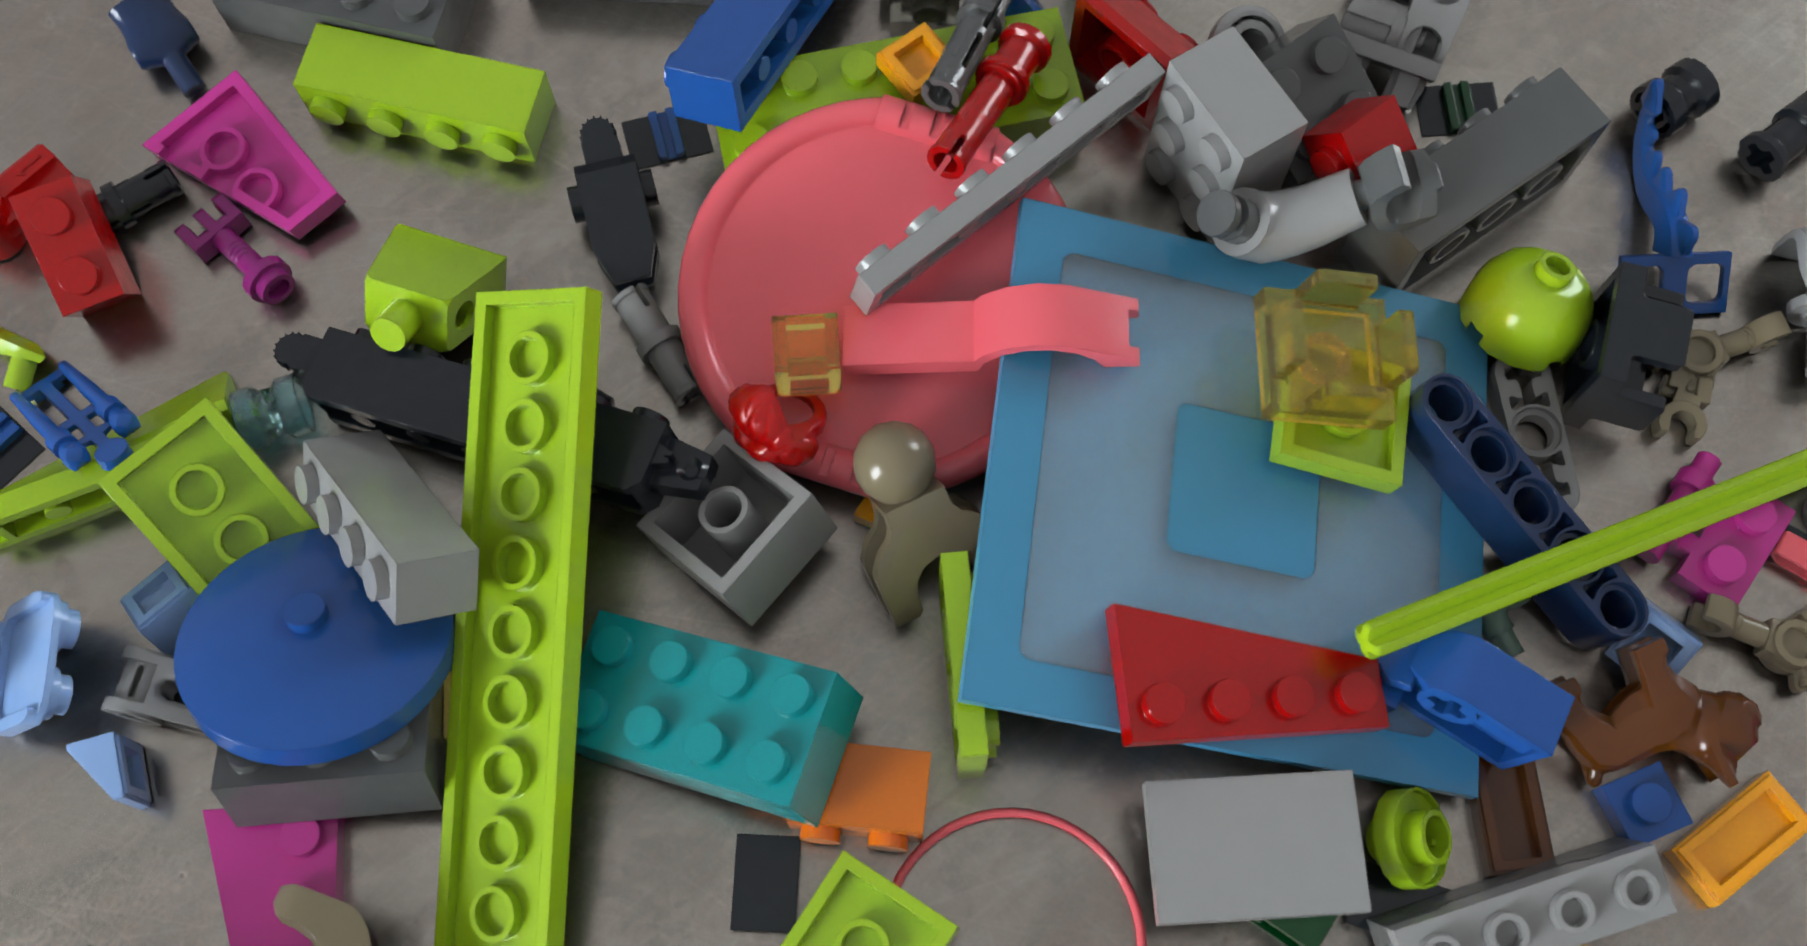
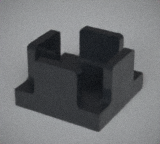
(1629, 329)

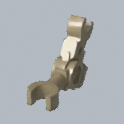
(1692, 386)
(1777, 643)

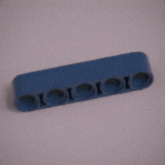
(1512, 480)

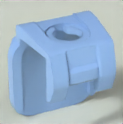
(29, 645)

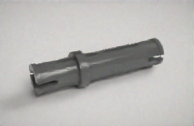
(977, 26)

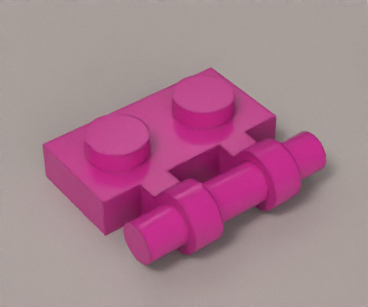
(1727, 553)

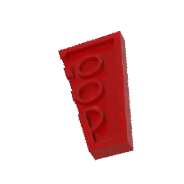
(1220, 683)

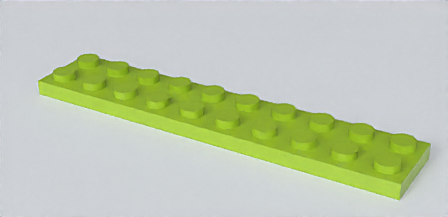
(523, 644)

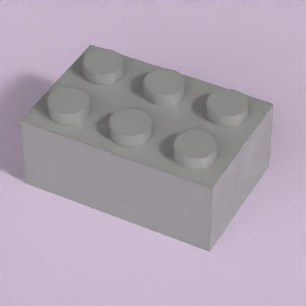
(1221, 124)

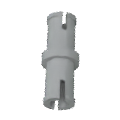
(658, 342)

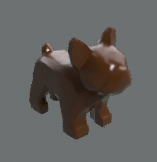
(1658, 715)

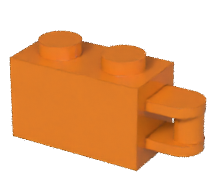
(875, 796)

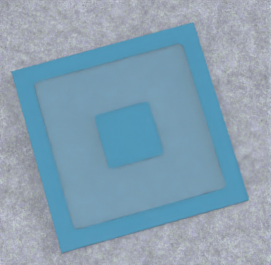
(1166, 500)

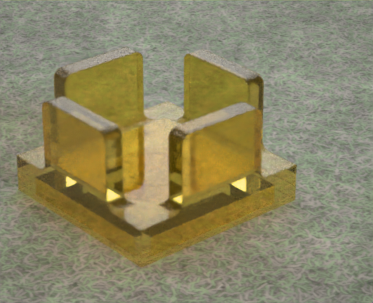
(1332, 351)

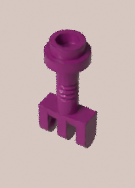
(265, 278)

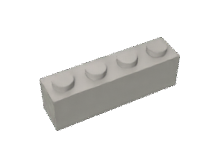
(389, 526)

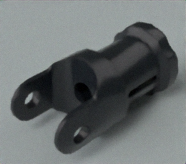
(1770, 150)

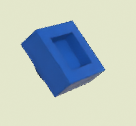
(1643, 804)

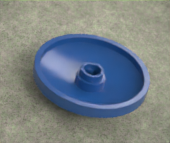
(298, 662)

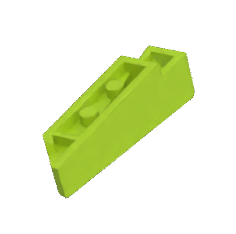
(62, 496)

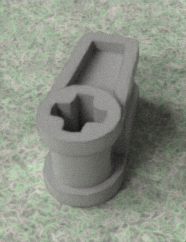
(148, 691)

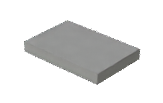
(1255, 848)

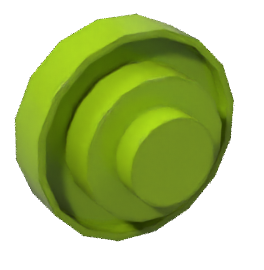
(1410, 838)

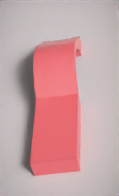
(998, 323)

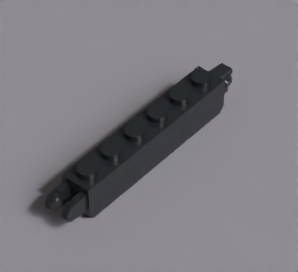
(425, 404)

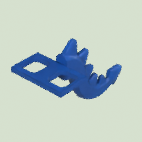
(1666, 210)

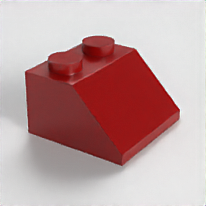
(1124, 31)

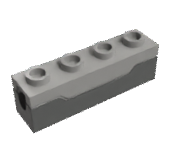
(1546, 904)

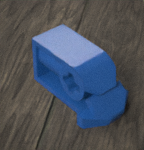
(1477, 697)

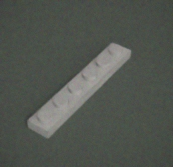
(985, 196)

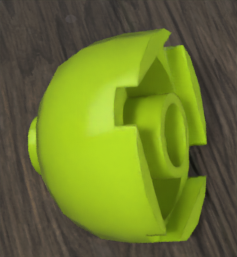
(1529, 307)

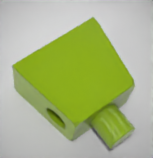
(427, 289)

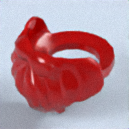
(763, 429)

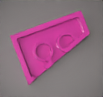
(248, 156)

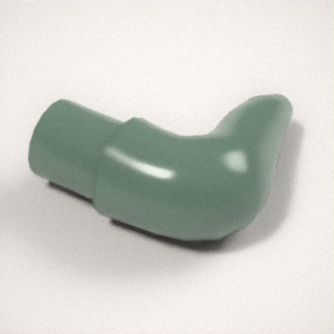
(1498, 629)

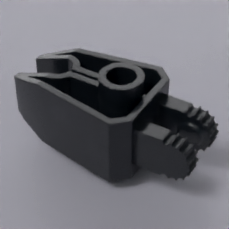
(615, 205)

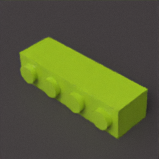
(425, 93)

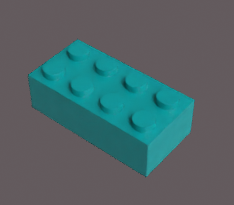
(713, 716)

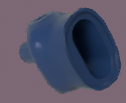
(160, 38)

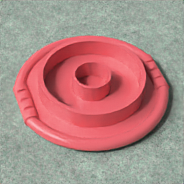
(786, 241)

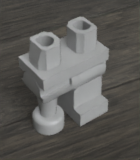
(1404, 40)

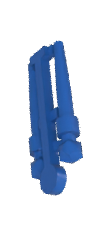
(59, 438)

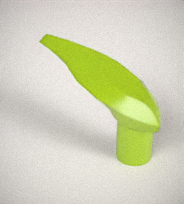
(24, 359)

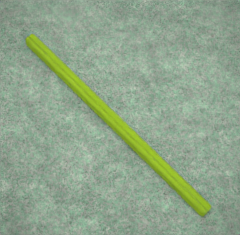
(1580, 557)

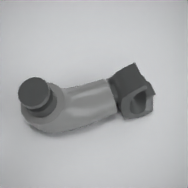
(1289, 222)

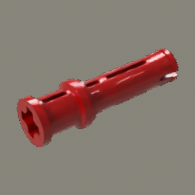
(1000, 83)

